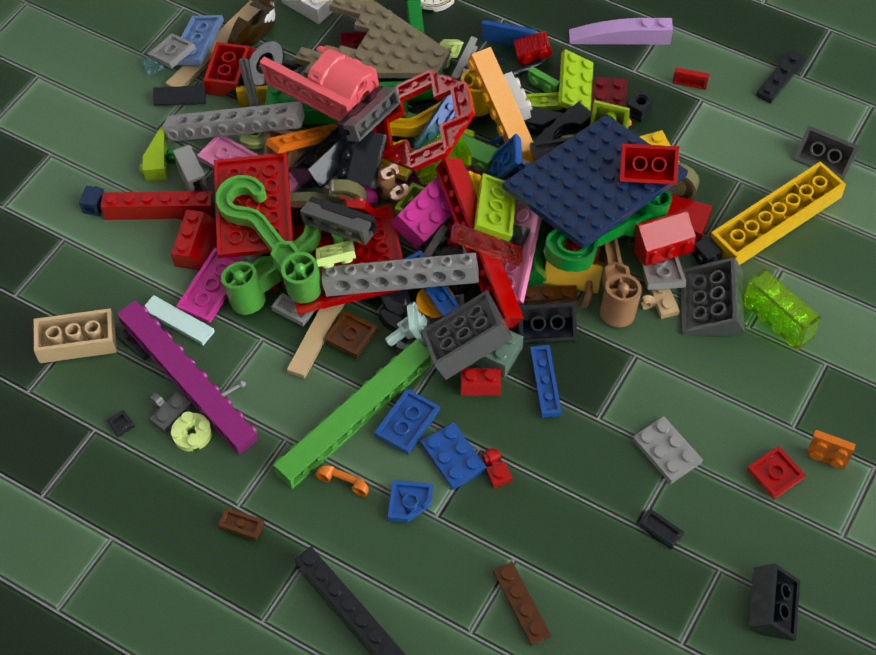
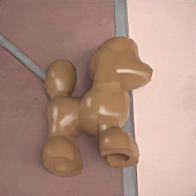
(386, 180)

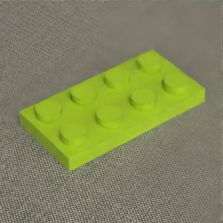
(575, 80)
(494, 209)

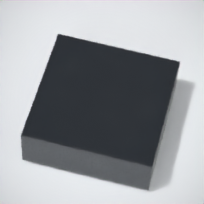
(120, 423)

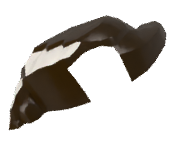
(245, 34)

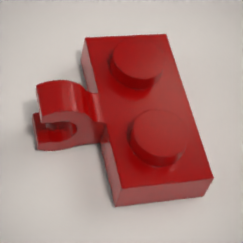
(358, 204)

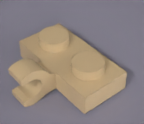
(663, 301)

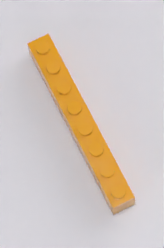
(499, 99)

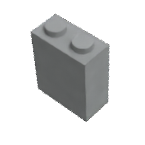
(190, 169)

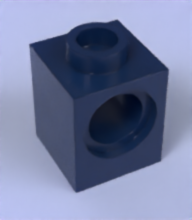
(91, 200)

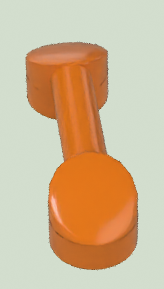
(326, 472)

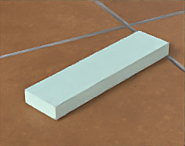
(179, 320)

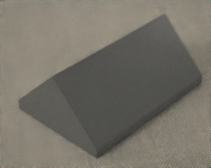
(829, 149)

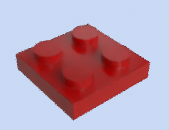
(776, 472)

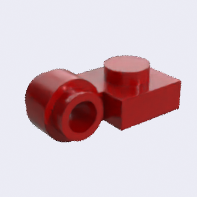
(497, 472)

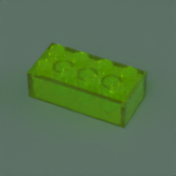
(781, 309)

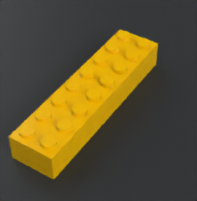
(778, 213)

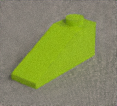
(154, 159)

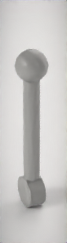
(242, 384)

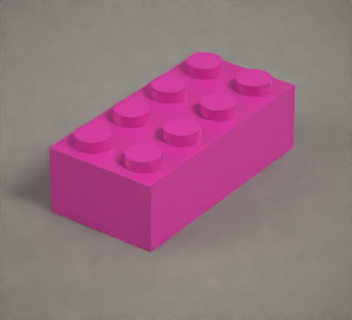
(423, 215)

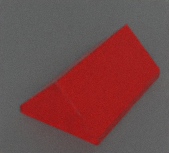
(649, 163)

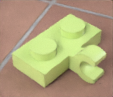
(453, 46)

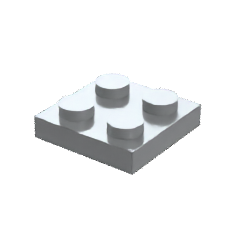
(171, 50)

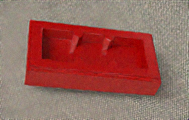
(690, 78)

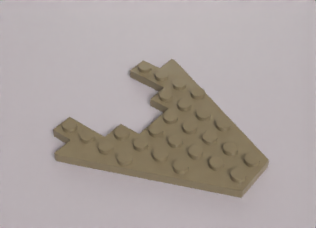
(390, 43)

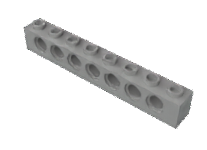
(234, 121)
(400, 274)

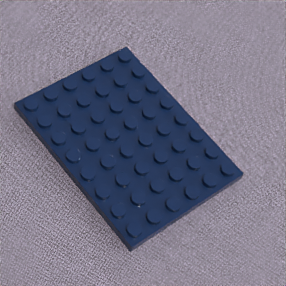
(580, 183)

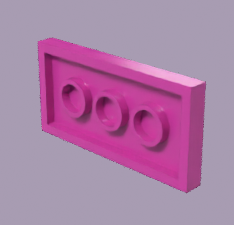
(206, 291)

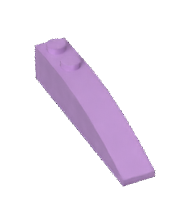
(624, 31)

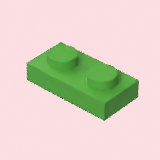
(542, 81)

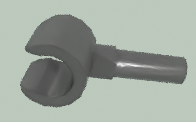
(401, 345)

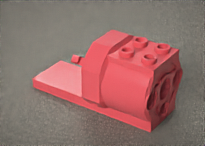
(332, 86)

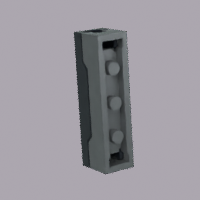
(368, 113)
(339, 220)

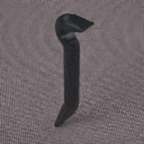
(524, 69)

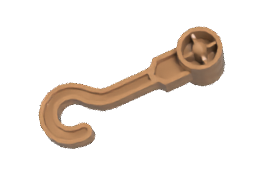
(620, 288)

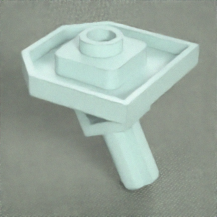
(409, 326)

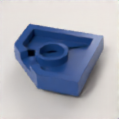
(409, 500)

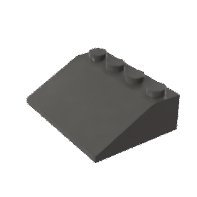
(713, 299)
(466, 335)

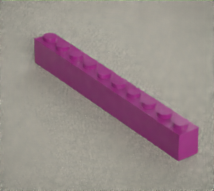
(187, 377)

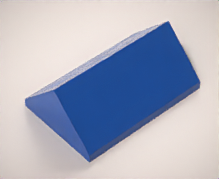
(503, 32)

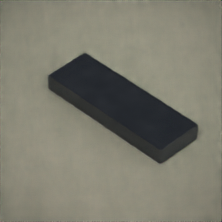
(179, 95)

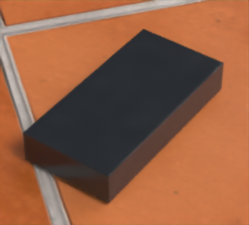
(660, 528)

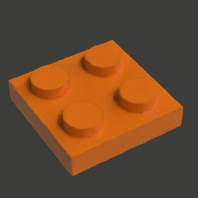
(830, 449)

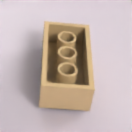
(75, 335)

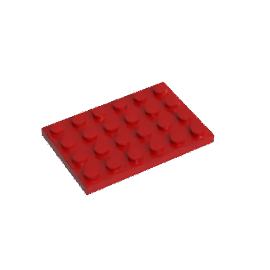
(273, 173)

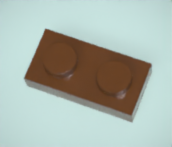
(241, 524)

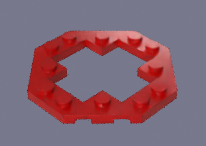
(450, 130)

